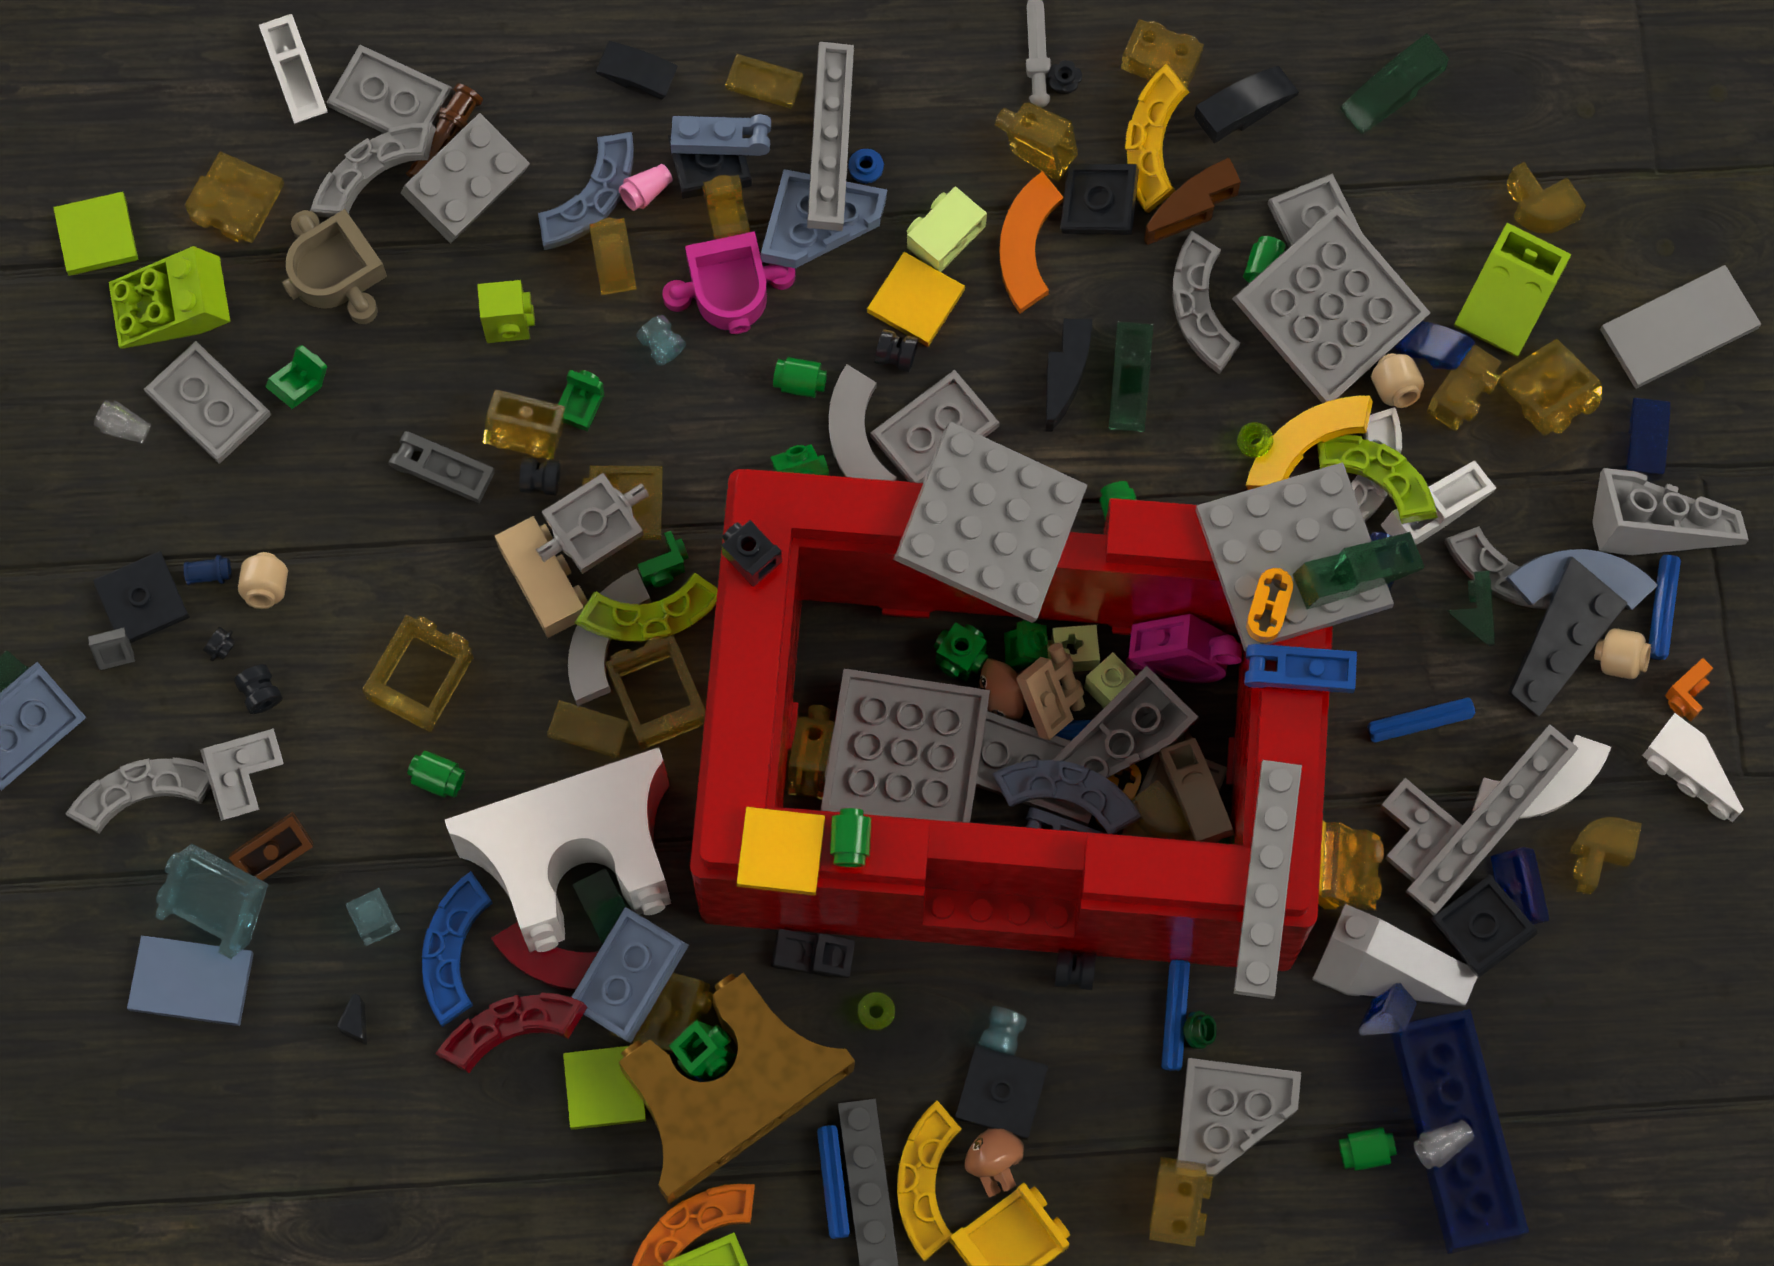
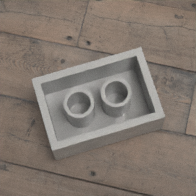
(465, 178)

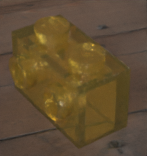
(1154, 46)
(1463, 387)
(523, 424)
(1179, 1202)

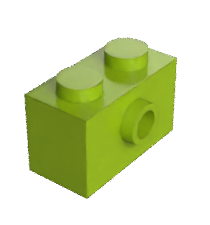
(505, 311)

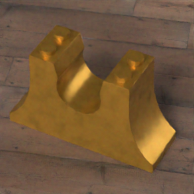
(719, 1119)

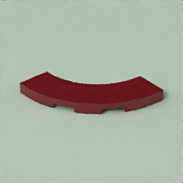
(553, 967)
(509, 1019)

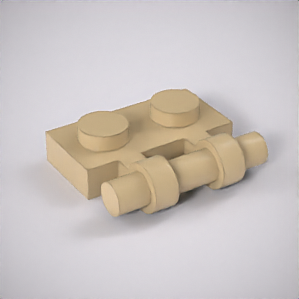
(1045, 696)

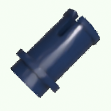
(208, 571)

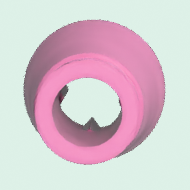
(645, 186)

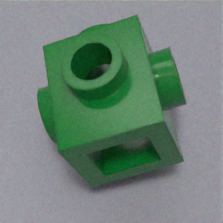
(800, 460)
(961, 663)
(703, 1050)

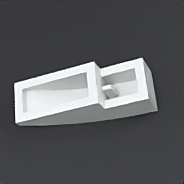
(293, 68)
(1452, 499)

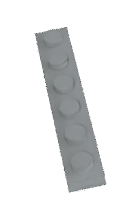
(830, 136)
(1491, 820)
(1267, 879)

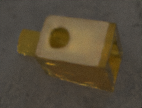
(1040, 138)
(810, 753)

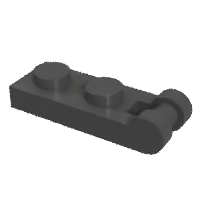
(442, 467)

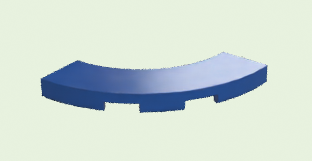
(444, 946)

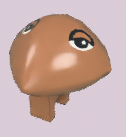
(1005, 693)
(991, 1158)

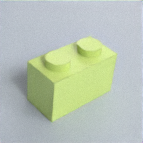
(945, 229)

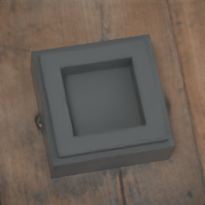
(111, 649)

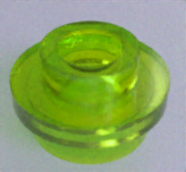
(1249, 433)
(876, 999)

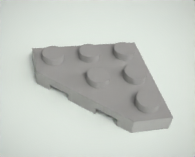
(1232, 1109)

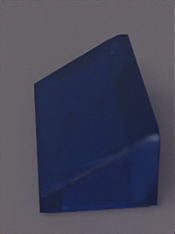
(1520, 879)
(1388, 1012)

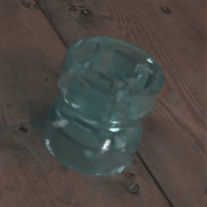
(661, 340)
(1003, 1030)

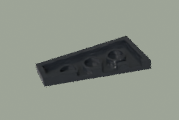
(1571, 627)

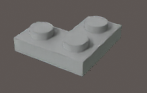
(230, 766)
(1427, 828)

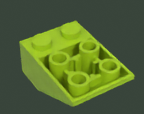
(1512, 289)
(170, 299)

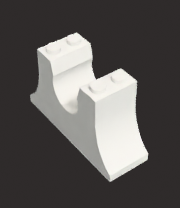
(582, 819)

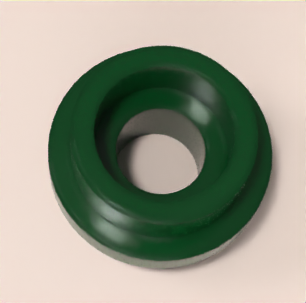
(1199, 1030)

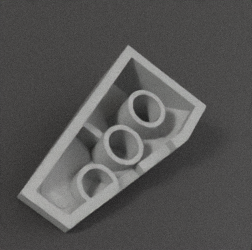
(1647, 518)
(1131, 727)
(1373, 955)

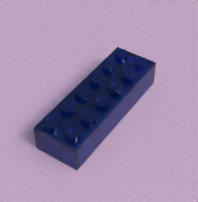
(1450, 1084)

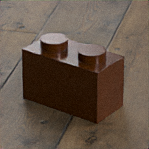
(272, 848)

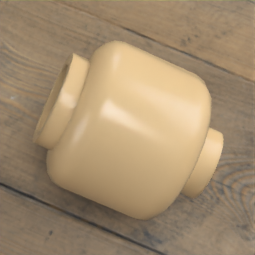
(1397, 380)
(262, 580)
(1623, 653)

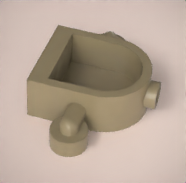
(332, 265)

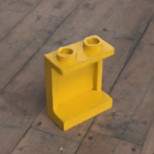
(1013, 1233)

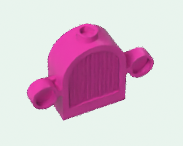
(727, 282)
(1182, 649)

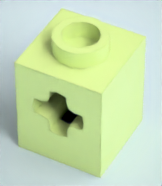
(1085, 642)
(1108, 680)

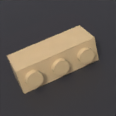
(542, 583)

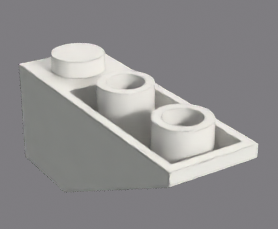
(1690, 761)

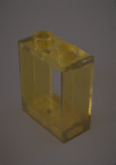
(401, 705)
(667, 725)

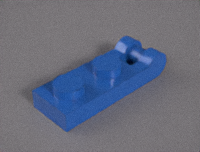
(1301, 668)

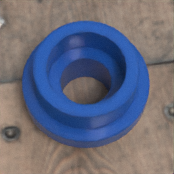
(866, 175)

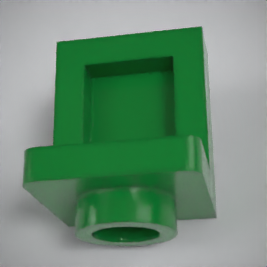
(298, 378)
(581, 398)
(663, 568)
(1025, 644)

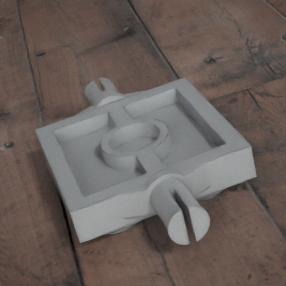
(592, 523)

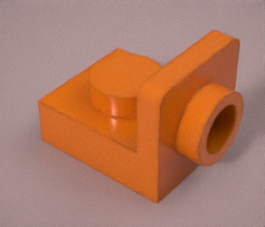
(1692, 682)

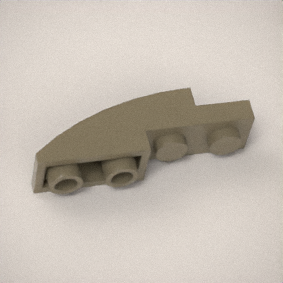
(1196, 790)

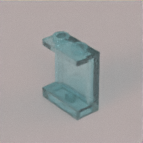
(212, 897)

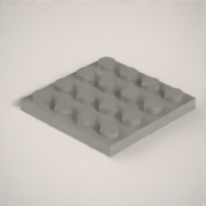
(1331, 305)
(990, 522)
(1283, 529)
(905, 747)

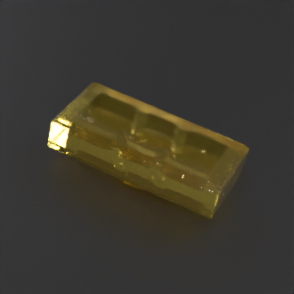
(764, 81)
(588, 729)

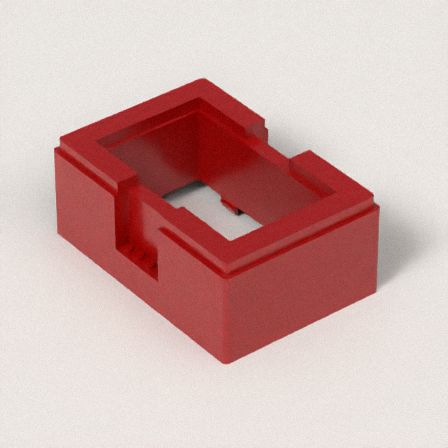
(973, 878)

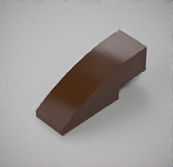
(1194, 201)

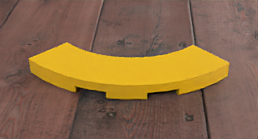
(1147, 133)
(1298, 435)
(917, 1180)

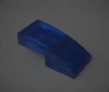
(1437, 344)
(1648, 435)

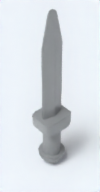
(1038, 64)

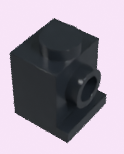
(751, 564)

